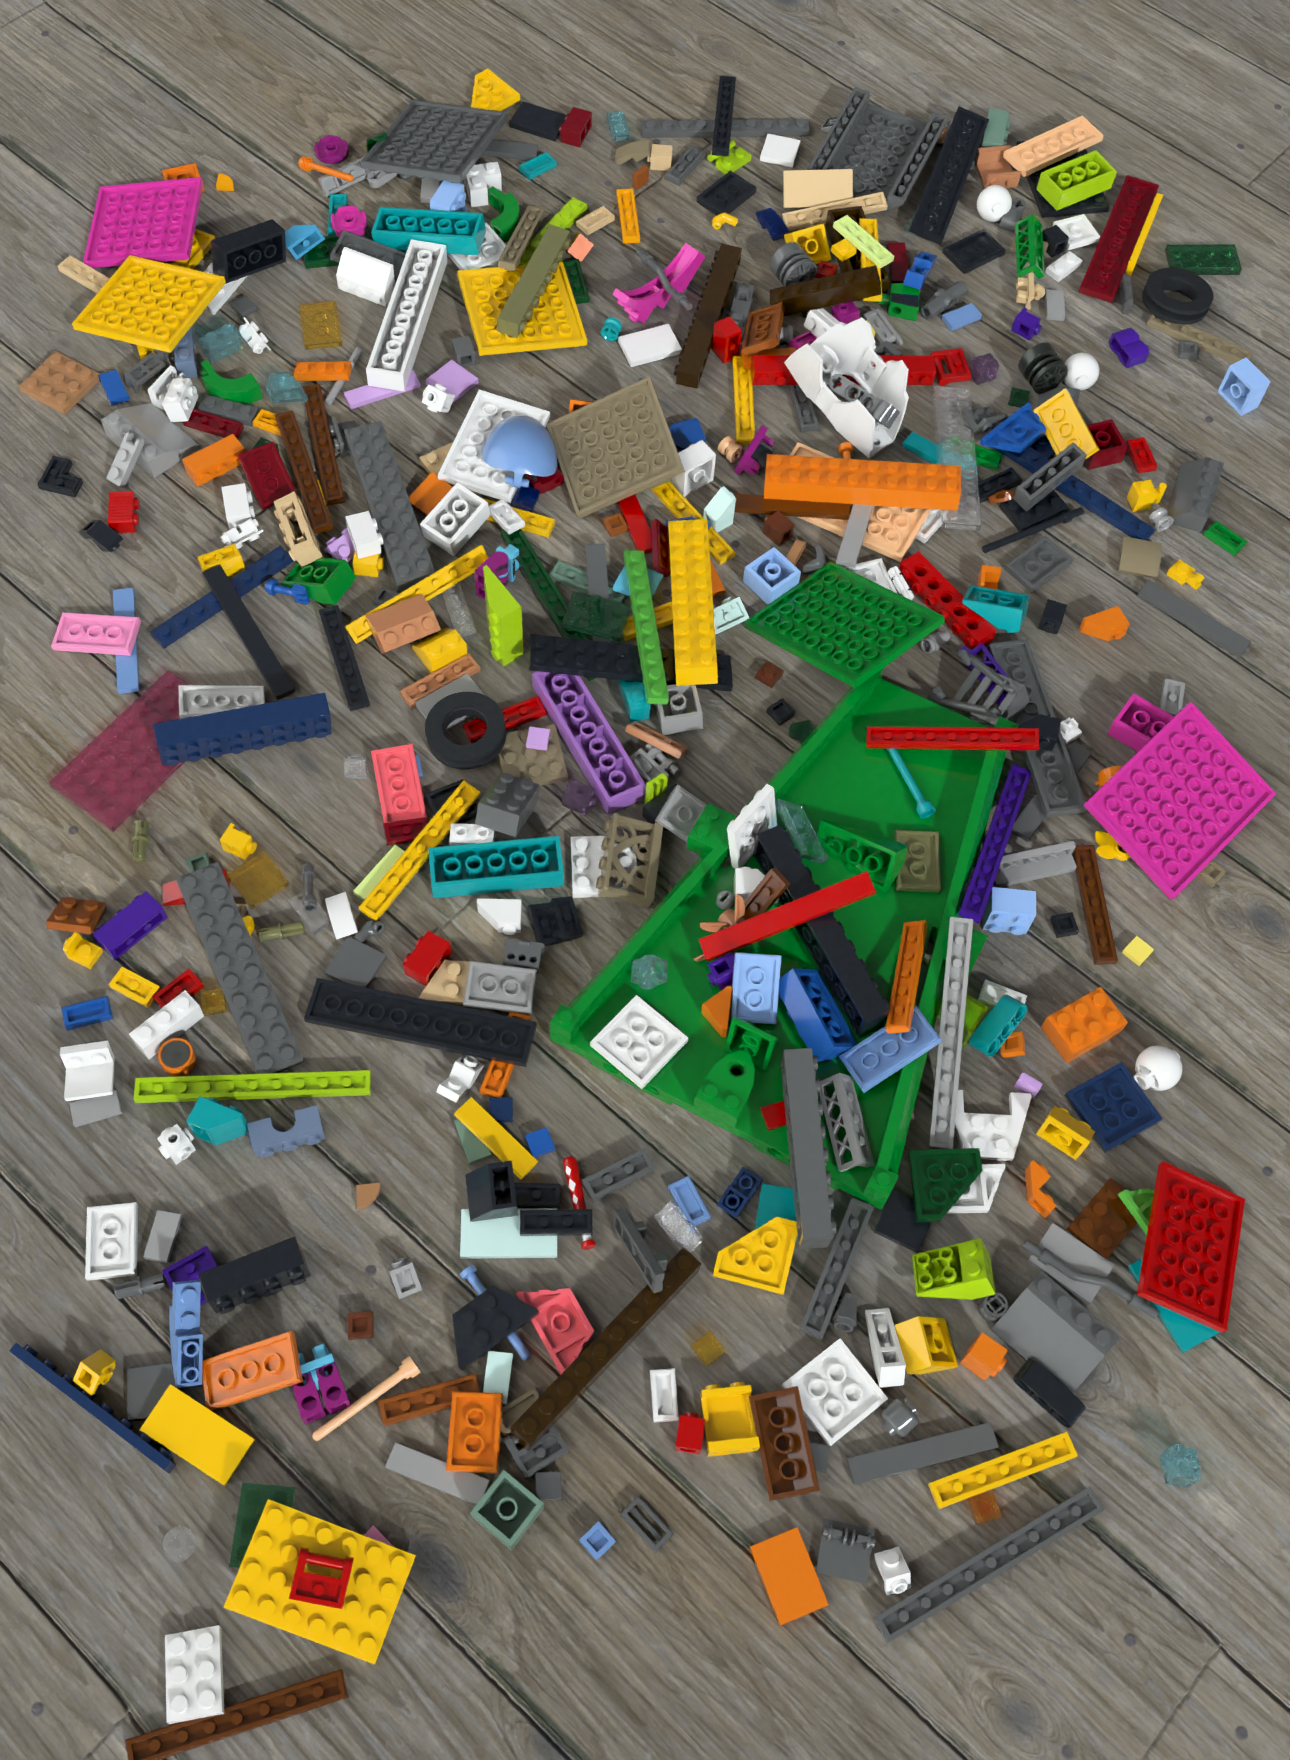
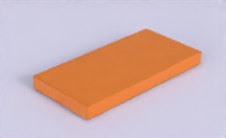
(251, 1371)

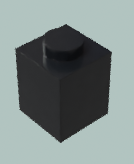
(1056, 240)
(1052, 616)

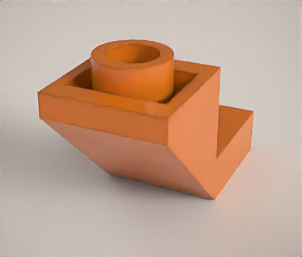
(1035, 1177)

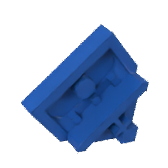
(687, 433)

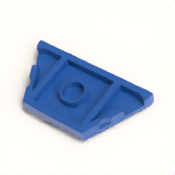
(1016, 432)

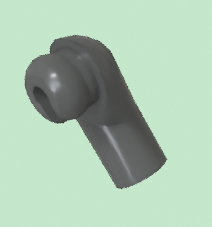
(369, 929)

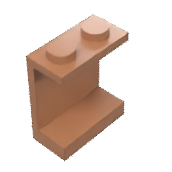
(995, 168)

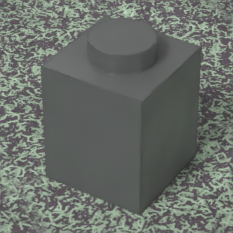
(463, 351)

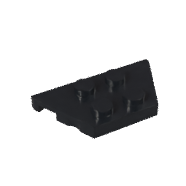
(487, 1323)

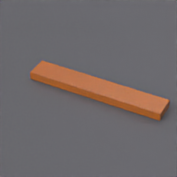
(906, 977)

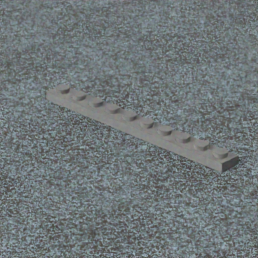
(951, 1033)

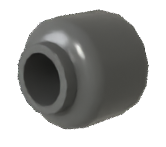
(900, 1417)

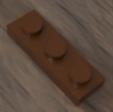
(765, 894)

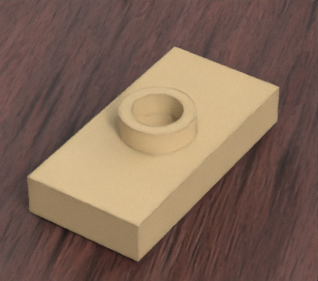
(595, 220)

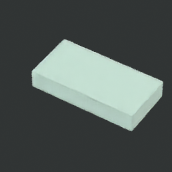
(498, 1373)

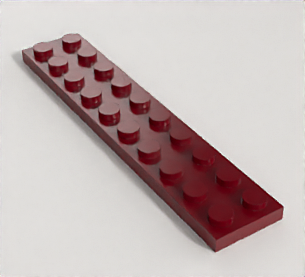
(1118, 239)

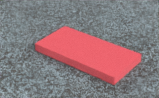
(398, 783)

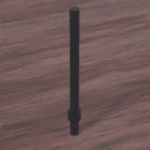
(1063, 517)

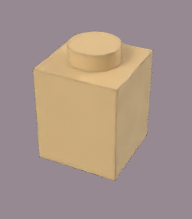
(660, 157)

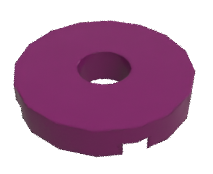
(335, 156)

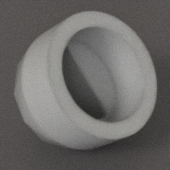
(728, 902)

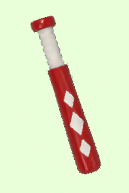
(576, 1191)

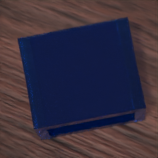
(525, 498)

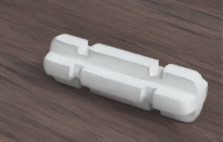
(900, 583)

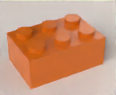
(1084, 1025)

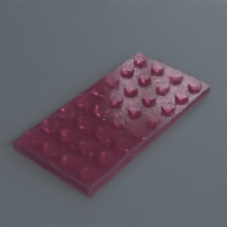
(124, 761)

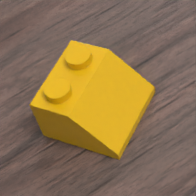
(813, 241)
(440, 649)
(1065, 1132)
(926, 1345)

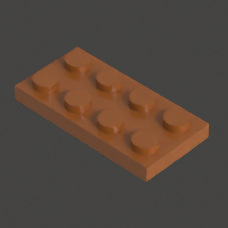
(763, 329)

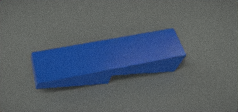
(919, 270)

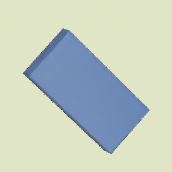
(961, 317)
(689, 1201)

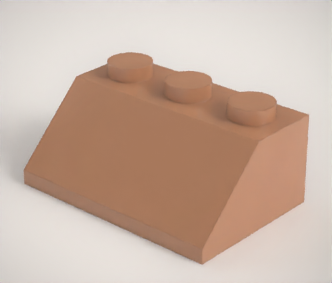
(402, 623)

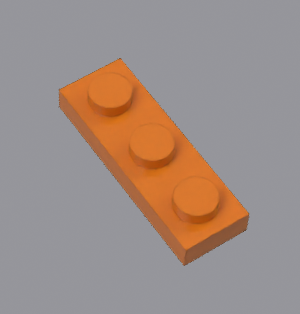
(322, 371)

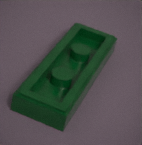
(576, 281)

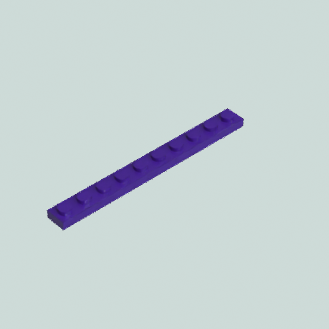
(994, 844)

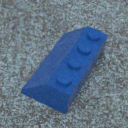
(815, 1014)

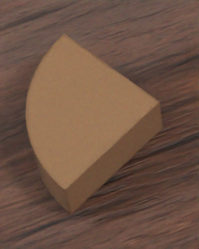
(367, 1194)

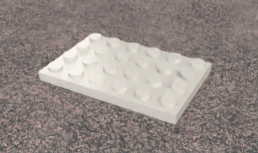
(465, 460)

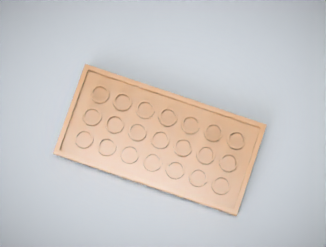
(889, 528)

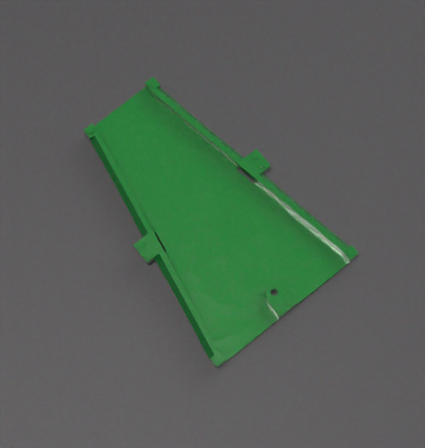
(847, 785)

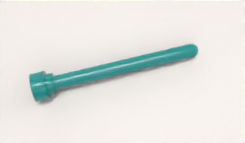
(924, 807)

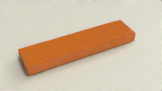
(499, 1072)

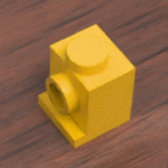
(237, 842)
(94, 1371)

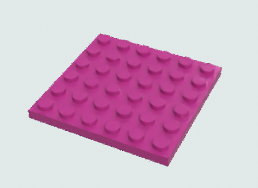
(144, 222)

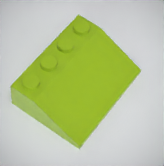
(503, 620)

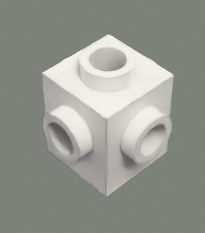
(437, 398)
(176, 1143)

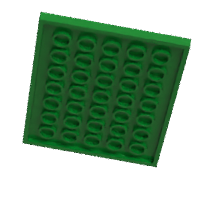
(844, 623)

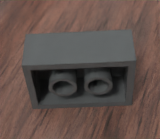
(507, 804)

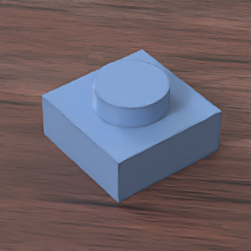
(597, 1541)

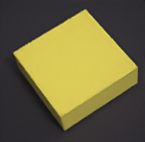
(1138, 951)

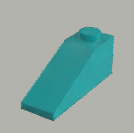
(634, 700)

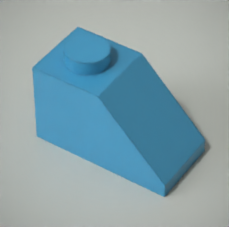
(302, 238)

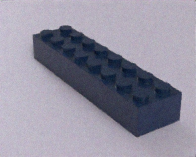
(243, 729)

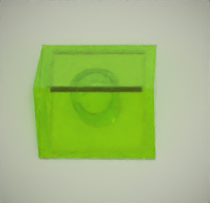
(973, 1015)

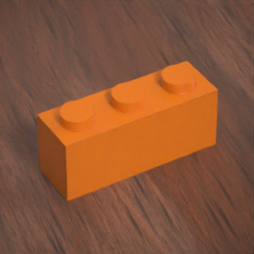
(213, 460)

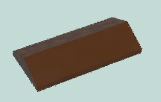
(784, 1443)

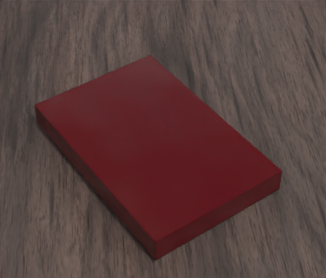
(266, 474)

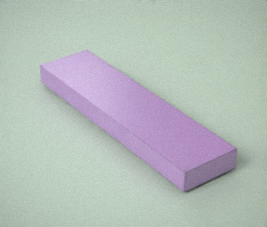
(370, 394)

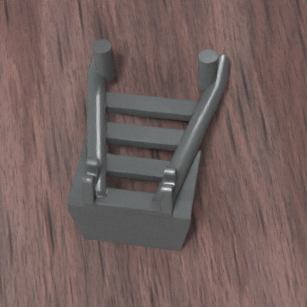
(1009, 708)

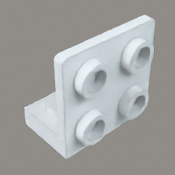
(88, 1070)

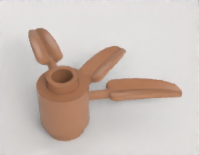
(726, 919)

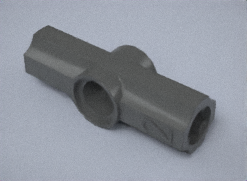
(944, 300)

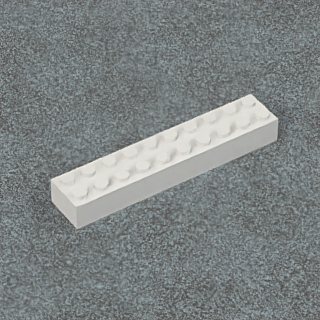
(407, 316)

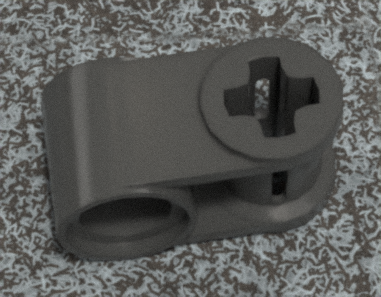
(1013, 215)

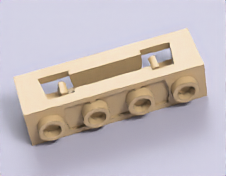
(301, 550)

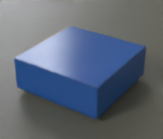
(539, 1142)

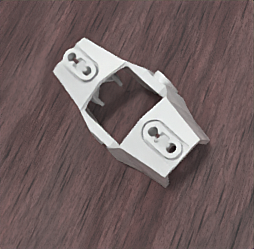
(850, 351)

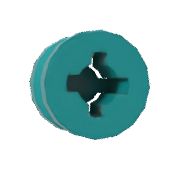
(611, 329)

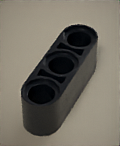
(1049, 1393)

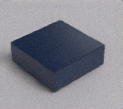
(501, 1109)

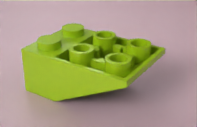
(954, 1271)

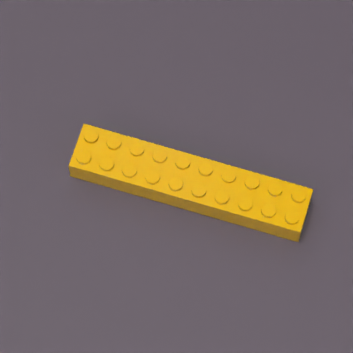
(692, 603)

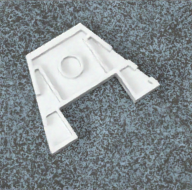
(992, 1133)

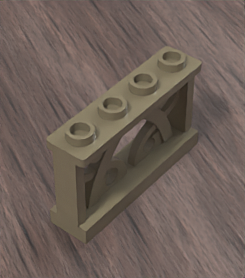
(649, 870)

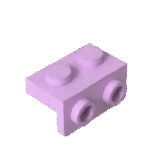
(341, 548)

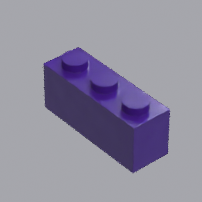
(130, 925)

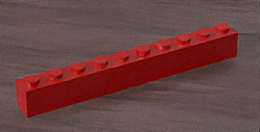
(773, 371)

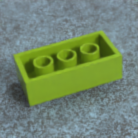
(1076, 180)

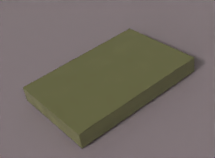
(921, 862)

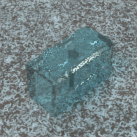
(221, 343)

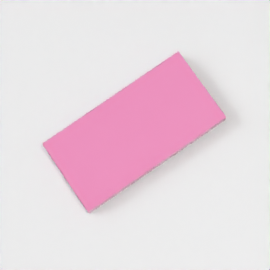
(96, 633)

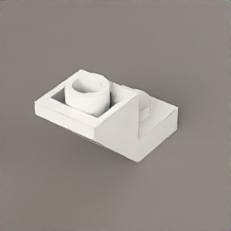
(461, 1078)

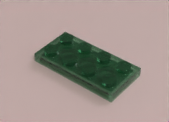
(1204, 258)

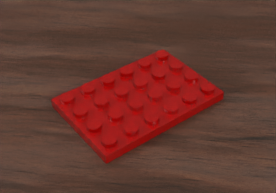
(1191, 1247)

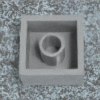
(682, 711)

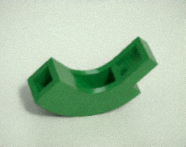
(508, 207)
(239, 390)

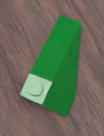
(864, 852)

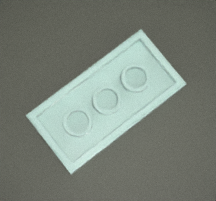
(502, 1239)

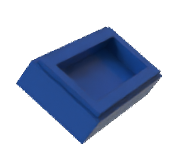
(113, 387)
(87, 1013)

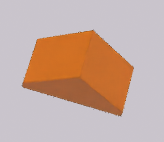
(717, 1010)

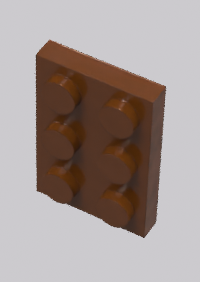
(1103, 1221)

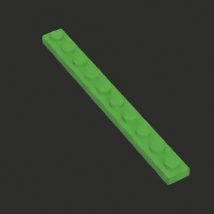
(645, 627)

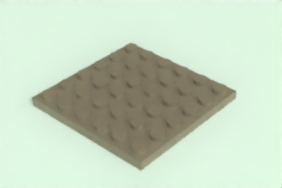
(615, 447)

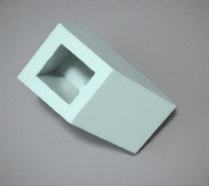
(720, 509)

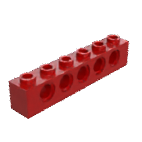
(946, 600)

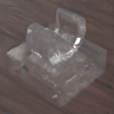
(355, 766)

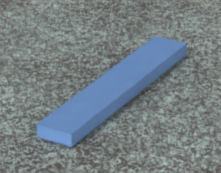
(126, 666)

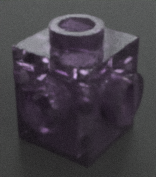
(984, 368)

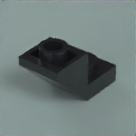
(102, 535)

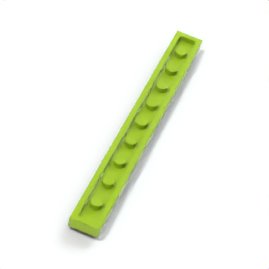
(253, 1086)

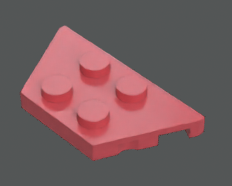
(560, 1324)

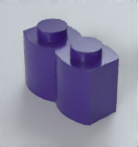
(1128, 347)

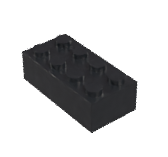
(248, 250)
(255, 1275)

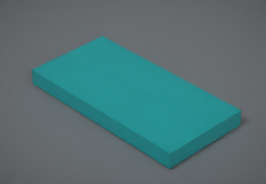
(1183, 1330)

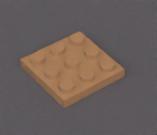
(60, 382)

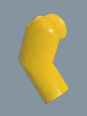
(723, 218)

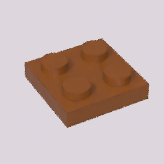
(76, 915)

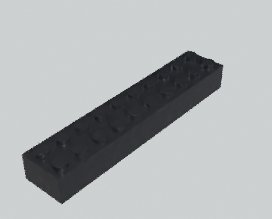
(824, 937)

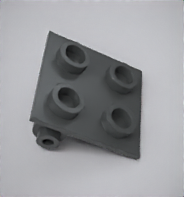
(845, 1551)

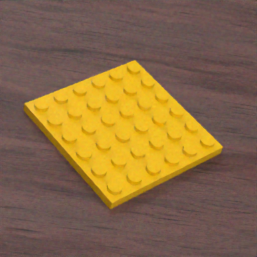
(149, 303)
(553, 322)

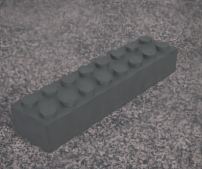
(806, 1149)

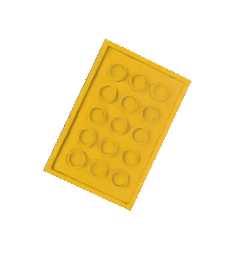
(268, 1573)

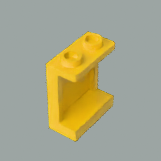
(728, 1419)

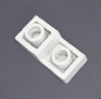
(341, 915)

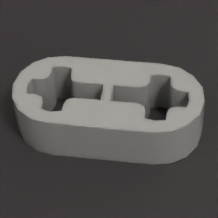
(379, 178)

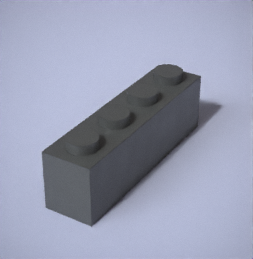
(1049, 476)

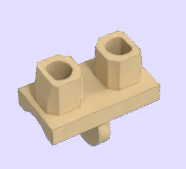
(1029, 291)

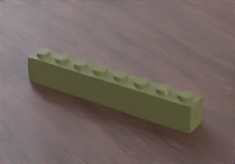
(533, 281)

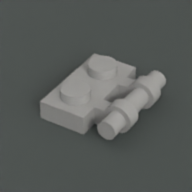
(648, 767)

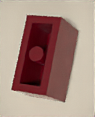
(576, 127)

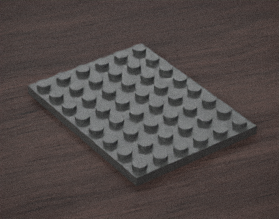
(435, 141)

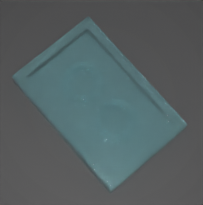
(801, 831)

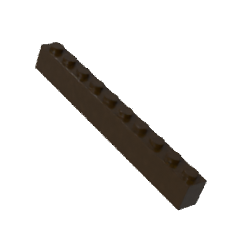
(710, 311)
(603, 1352)

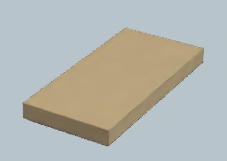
(816, 187)

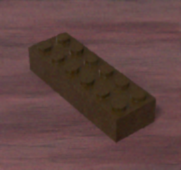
(853, 262)

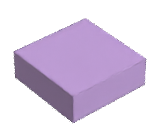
(538, 738)
(1028, 1084)

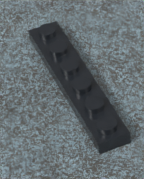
(344, 658)

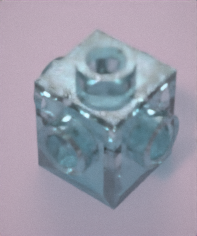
(649, 971)
(1180, 1466)

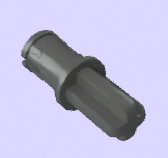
(139, 1286)

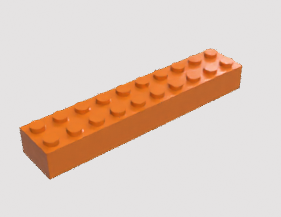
(863, 482)

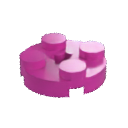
(345, 213)

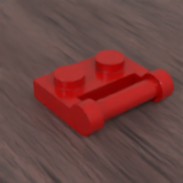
(956, 366)
(320, 1588)

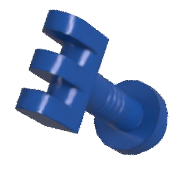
(297, 591)

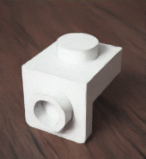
(893, 1571)

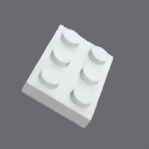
(194, 1674)

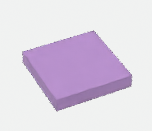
(455, 378)

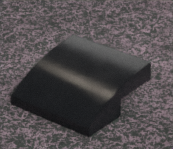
(555, 921)

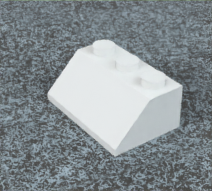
(365, 276)

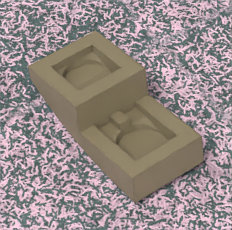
(635, 150)

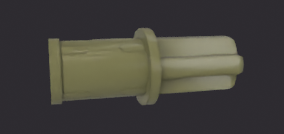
(140, 840)
(281, 931)

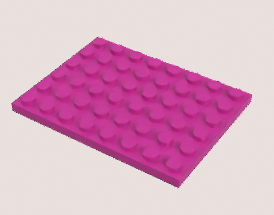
(1180, 800)

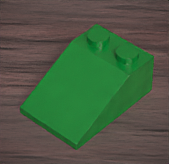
(323, 578)
(755, 1041)

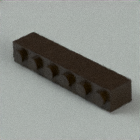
(828, 290)

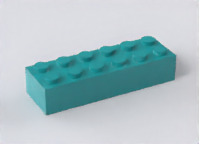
(459, 231)
(496, 867)

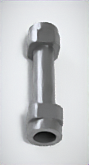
(309, 899)

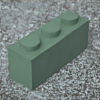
(996, 129)

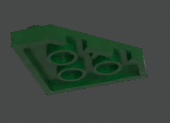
(941, 1179)

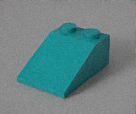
(999, 607)

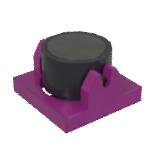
(756, 454)

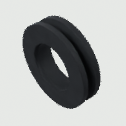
(1172, 310)
(470, 755)

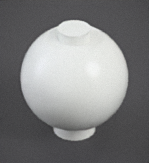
(994, 203)
(1082, 371)
(1158, 1068)

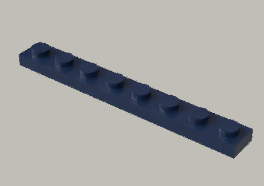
(1092, 499)
(208, 605)
(102, 1412)

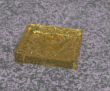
(258, 880)

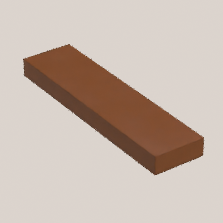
(424, 1400)

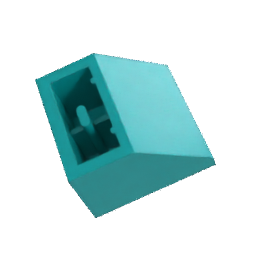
(216, 1122)

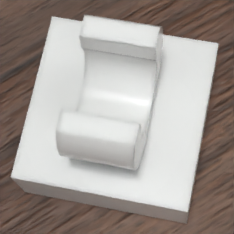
(1070, 730)

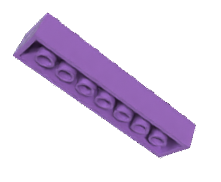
(590, 739)

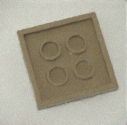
(533, 764)

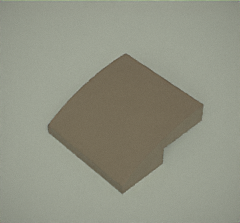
(1139, 557)

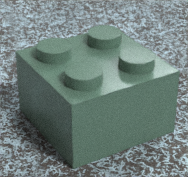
(507, 1510)

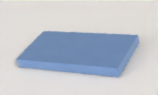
(887, 1053)

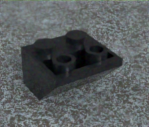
(491, 1192)

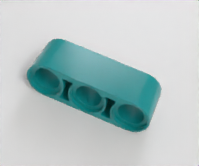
(998, 1025)

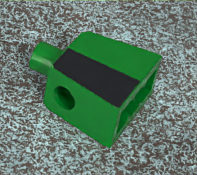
(902, 301)

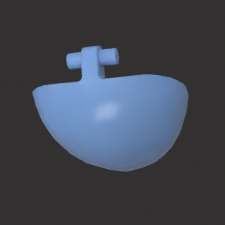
(521, 447)

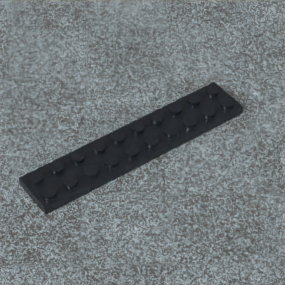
(949, 175)
(608, 660)
(421, 1022)

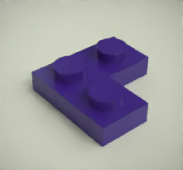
(190, 1268)

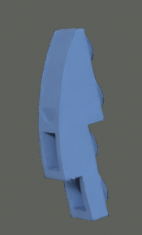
(185, 1334)

